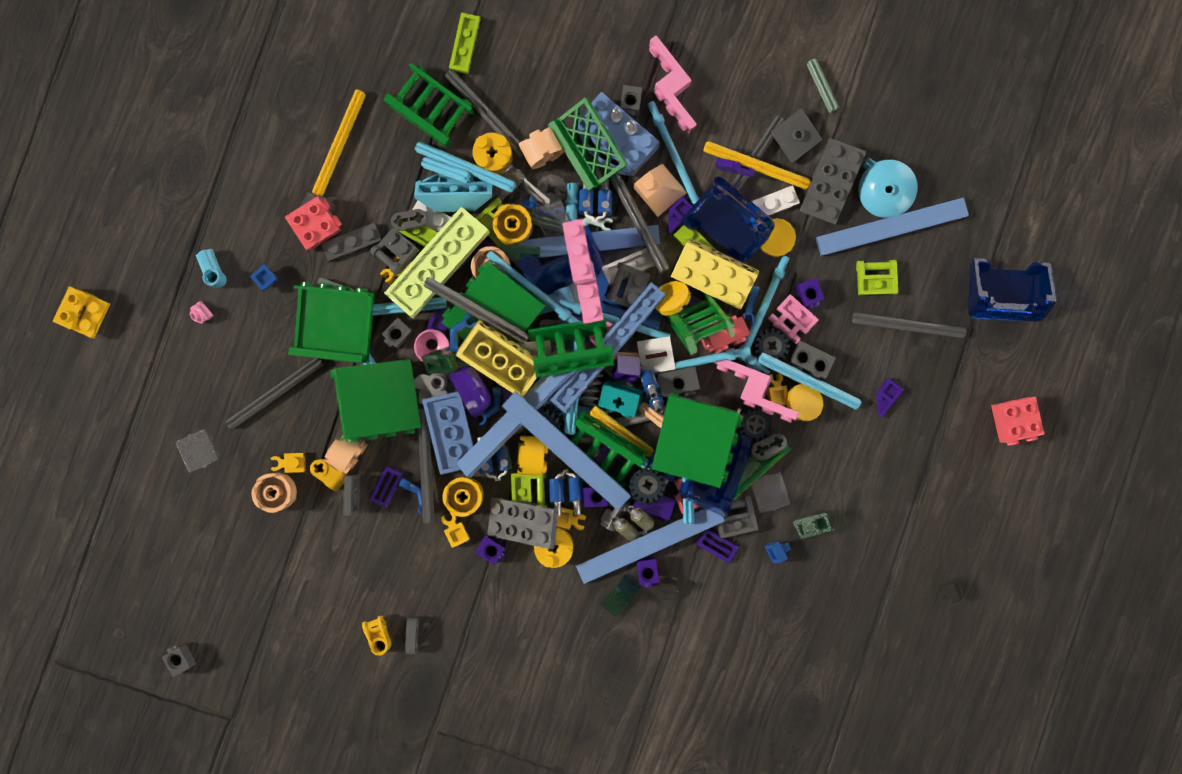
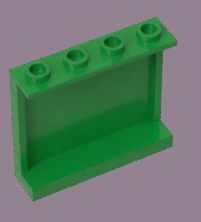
(498, 295)
(333, 323)
(376, 400)
(696, 440)

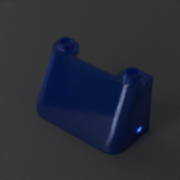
(730, 219)
(558, 272)
(1010, 293)
(720, 499)

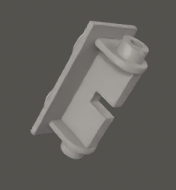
(609, 514)

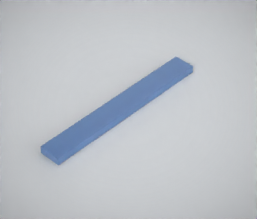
(892, 226)
(605, 239)
(616, 338)
(508, 425)
(566, 450)
(647, 545)

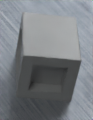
(634, 93)
(406, 332)
(175, 667)

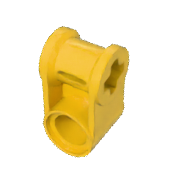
(330, 476)
(376, 634)

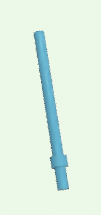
(658, 121)
(777, 275)
(576, 308)
(564, 313)
(730, 354)

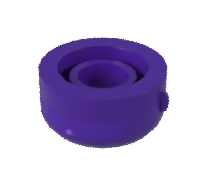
(471, 390)

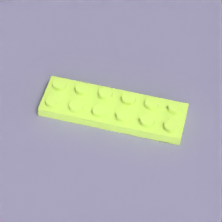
(437, 260)

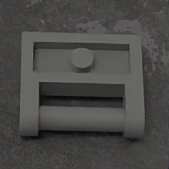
(399, 246)
(633, 288)
(739, 523)

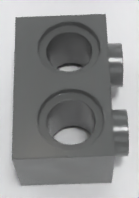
(812, 356)

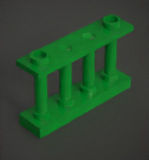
(426, 124)
(686, 332)
(571, 361)
(616, 442)

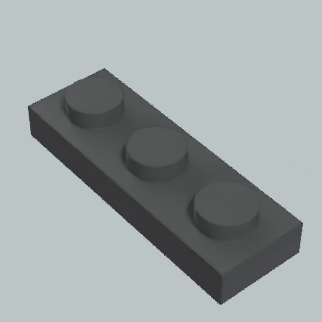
(351, 242)

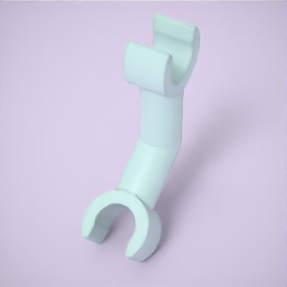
(586, 221)

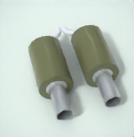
(627, 529)

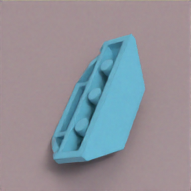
(449, 194)

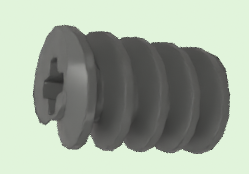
(588, 396)

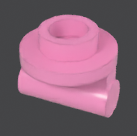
(200, 312)

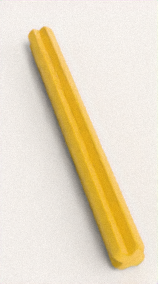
(339, 142)
(757, 165)

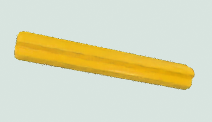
(608, 421)

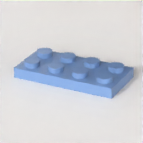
(448, 429)

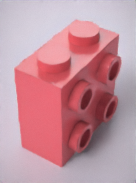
(314, 223)
(720, 340)
(1017, 420)

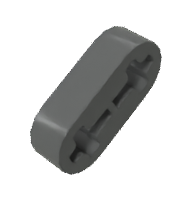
(408, 215)
(772, 451)
(412, 635)

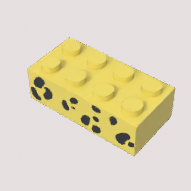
(715, 273)
(498, 358)

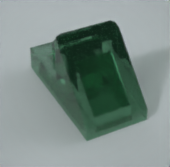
(515, 252)
(440, 361)
(813, 524)
(620, 595)

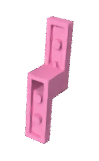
(672, 85)
(583, 271)
(756, 389)

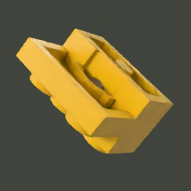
(81, 312)

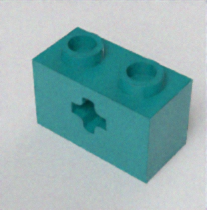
(629, 396)

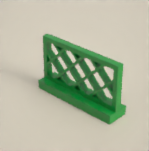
(577, 155)

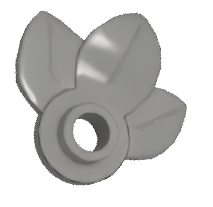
(428, 387)

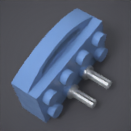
(631, 138)

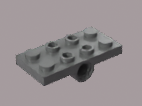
(832, 180)
(523, 522)

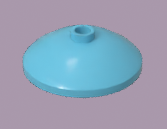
(877, 178)

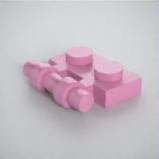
(797, 315)

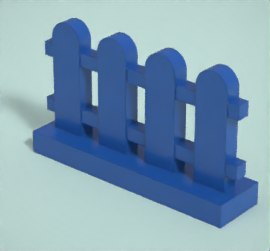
(615, 309)

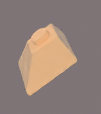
(659, 189)

